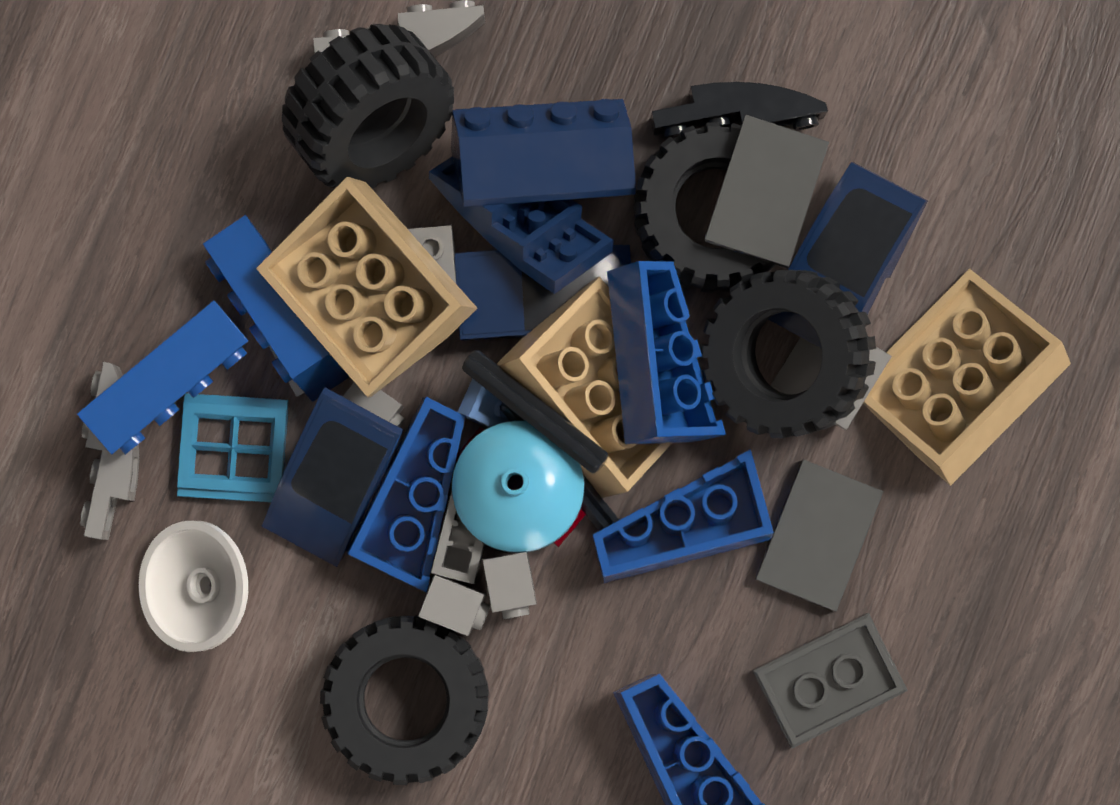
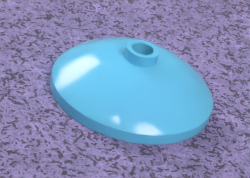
(522, 517)

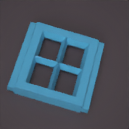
(234, 409)

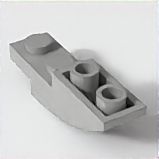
(435, 28)
(113, 474)

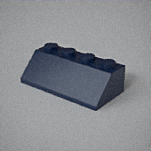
(543, 152)

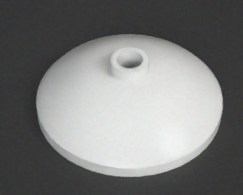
(178, 590)

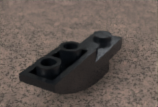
(734, 100)

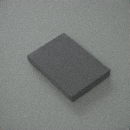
(766, 191)
(819, 535)
(829, 680)

